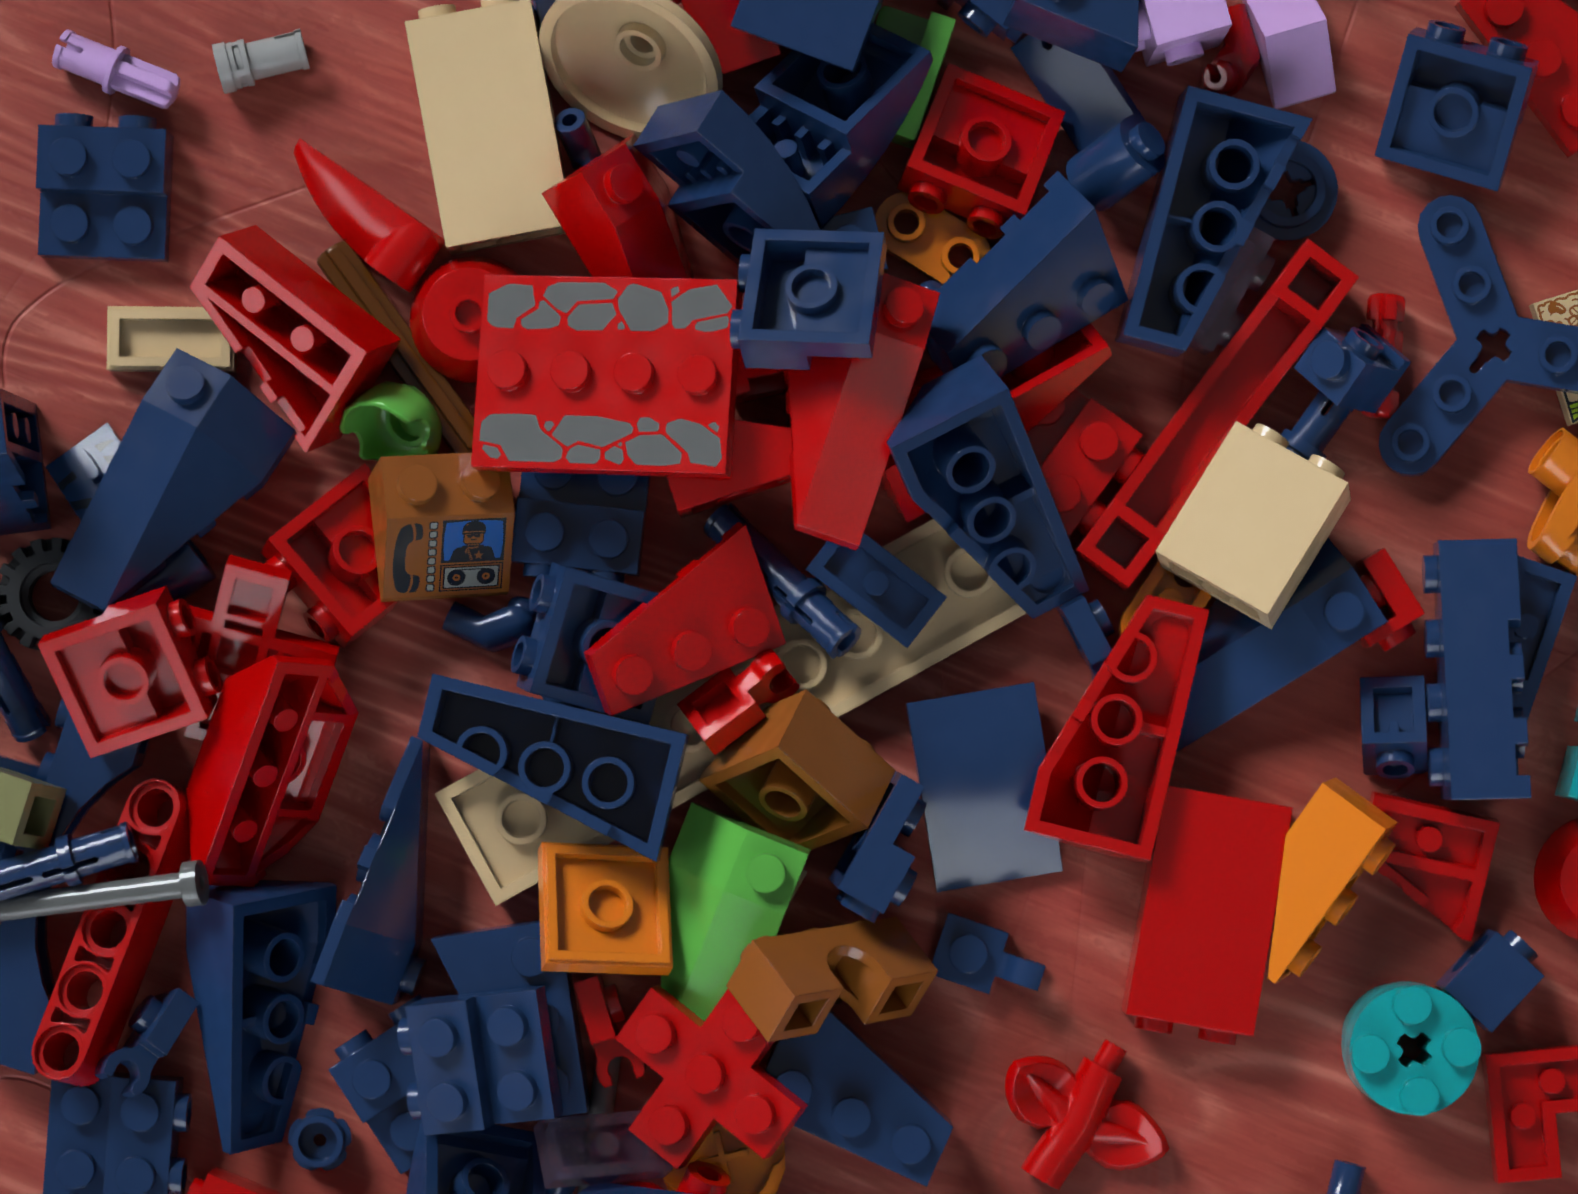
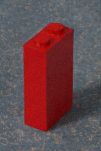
(1206, 915)

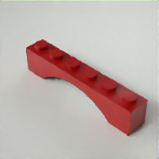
(1228, 392)

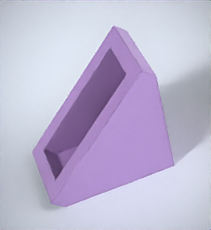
(1293, 49)

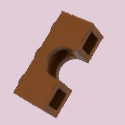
(796, 977)

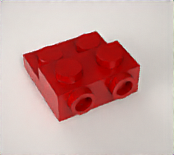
(979, 151)
(1079, 453)
(333, 561)
(132, 672)

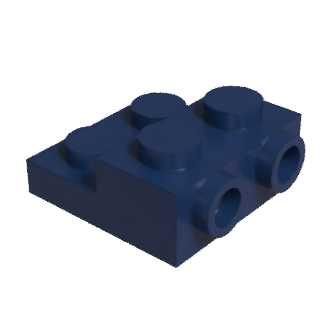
(1457, 104)
(104, 189)
(808, 297)
(580, 523)
(571, 617)
(872, 865)
(480, 1060)
(376, 1083)
(116, 1142)

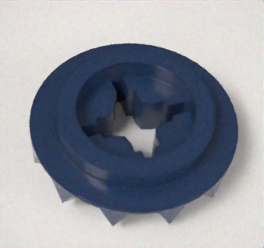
(1312, 205)

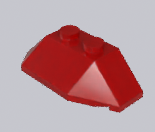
(266, 765)

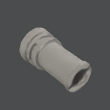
(244, 62)

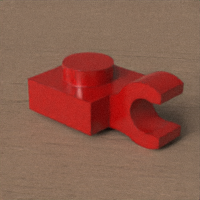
(729, 703)
(601, 1011)

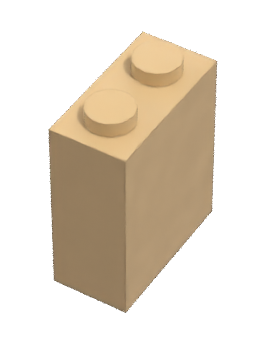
(1255, 522)

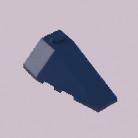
(1248, 661)
(252, 978)

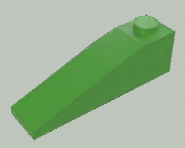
(724, 893)

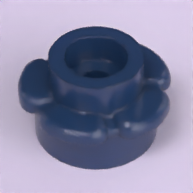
(307, 1152)

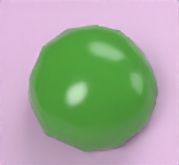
(393, 422)

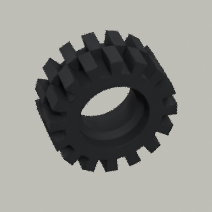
(17, 589)

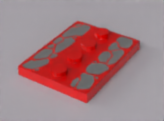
(606, 376)

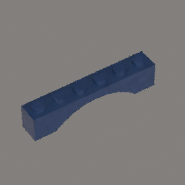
(24, 952)

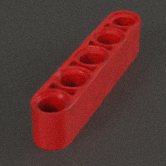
(91, 950)

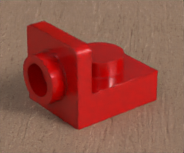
(1393, 595)

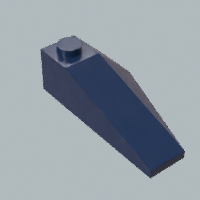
(180, 465)
(981, 482)
(381, 928)

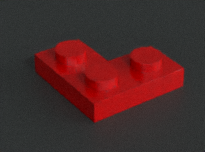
(1522, 1103)

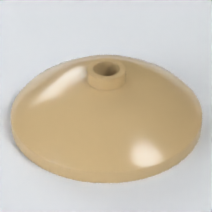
(626, 59)

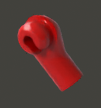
(1236, 58)

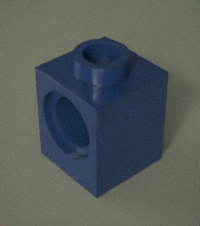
(1492, 977)

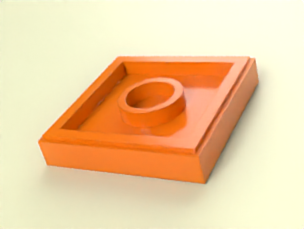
(604, 910)

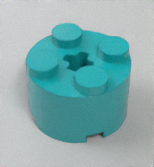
(1446, 1043)

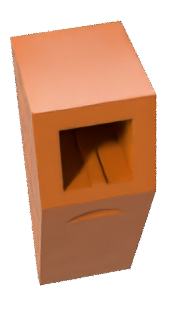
(1321, 861)

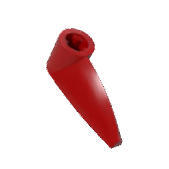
(367, 220)

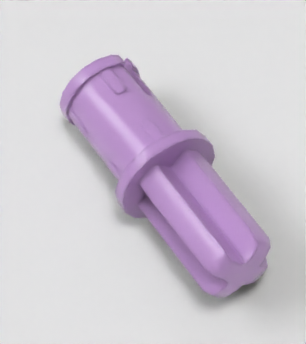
(116, 70)

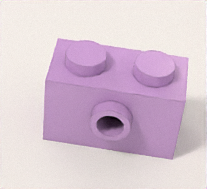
(1180, 29)

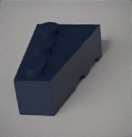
(860, 1100)

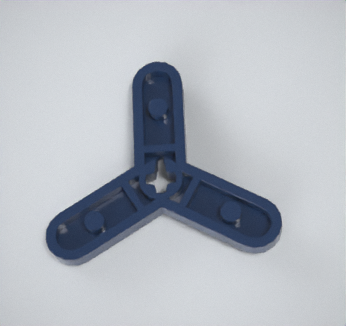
(1475, 303)

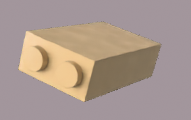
(487, 122)

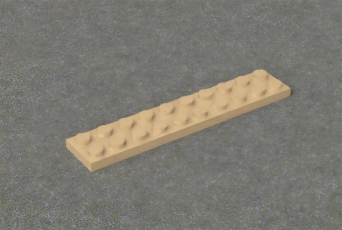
(506, 826)

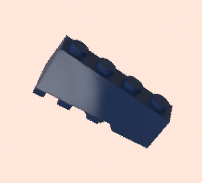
(1204, 204)

